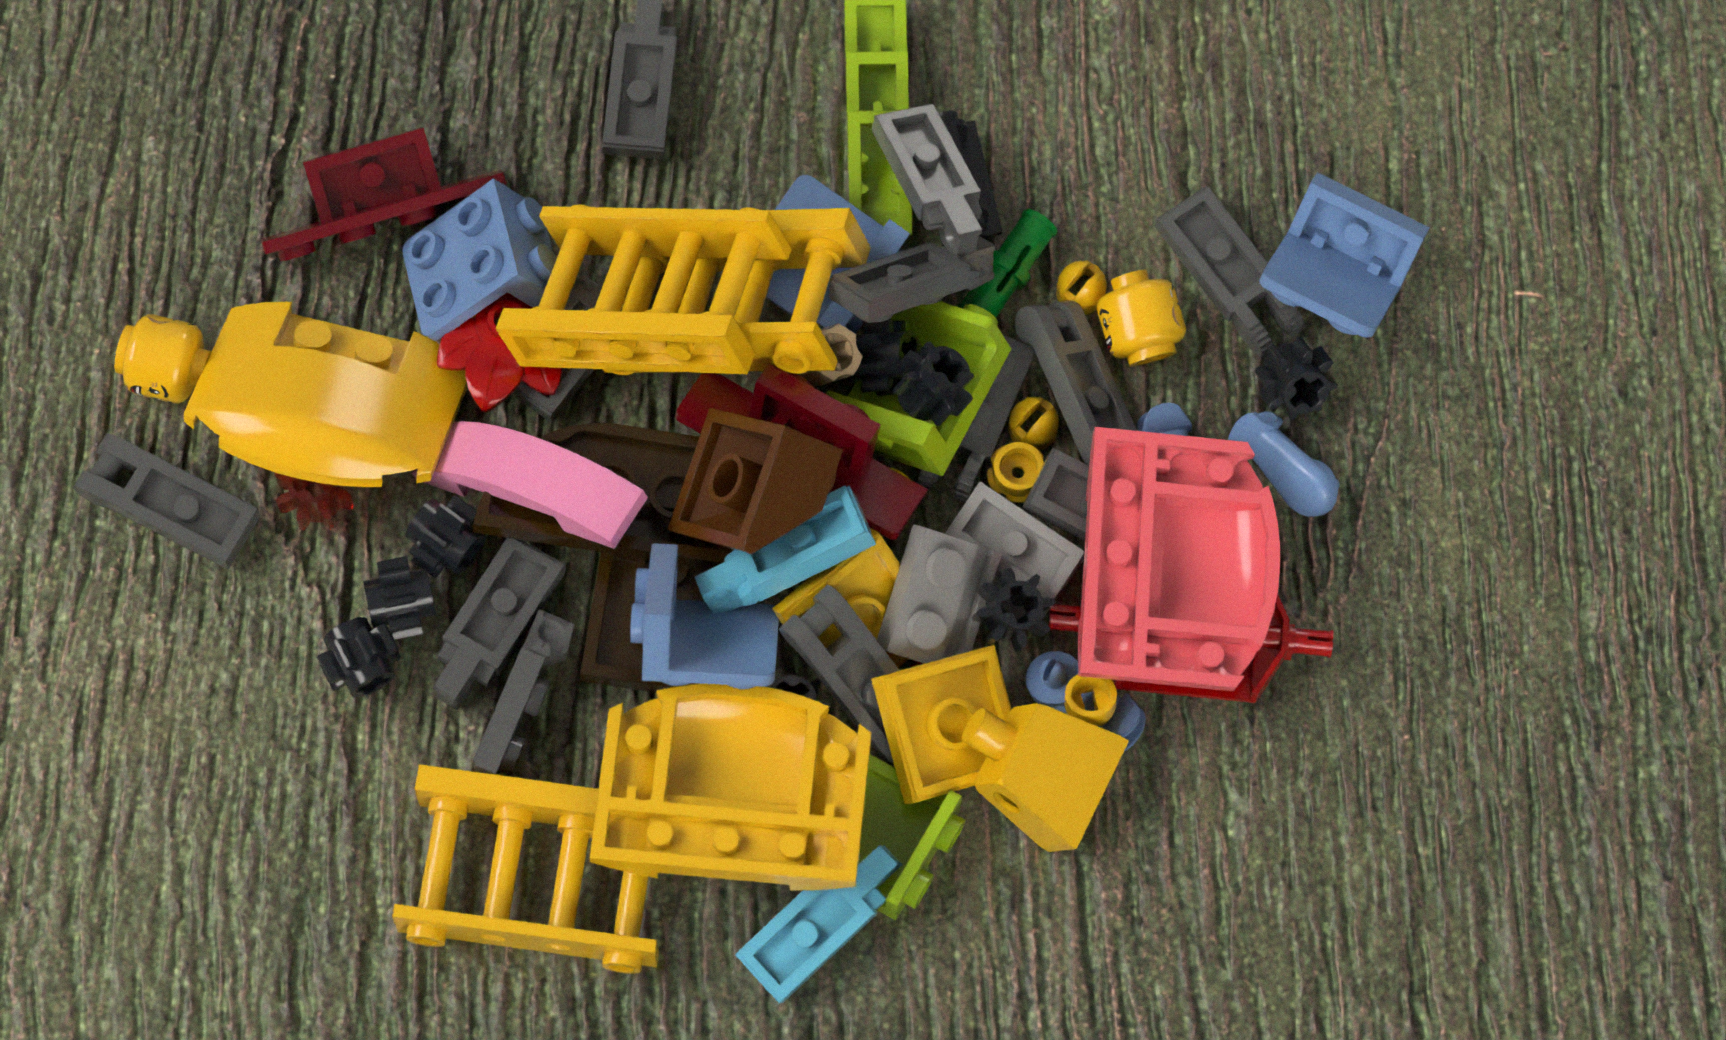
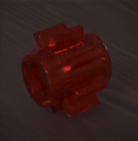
(310, 508)

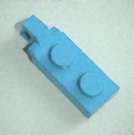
(797, 555)
(816, 928)

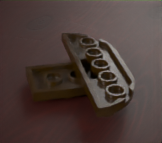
(656, 464)

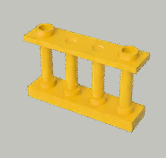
(819, 243)
(660, 336)
(514, 807)

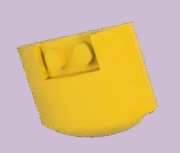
(325, 398)
(732, 788)

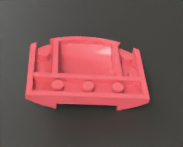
(1175, 560)

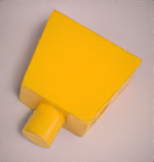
(1044, 770)

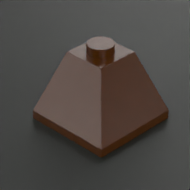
(752, 482)

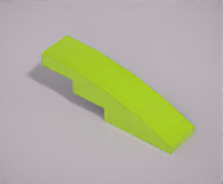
(874, 86)

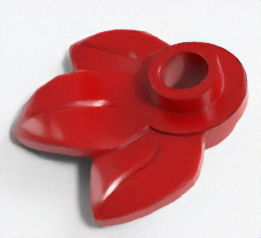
(488, 363)

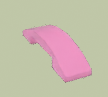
(538, 476)

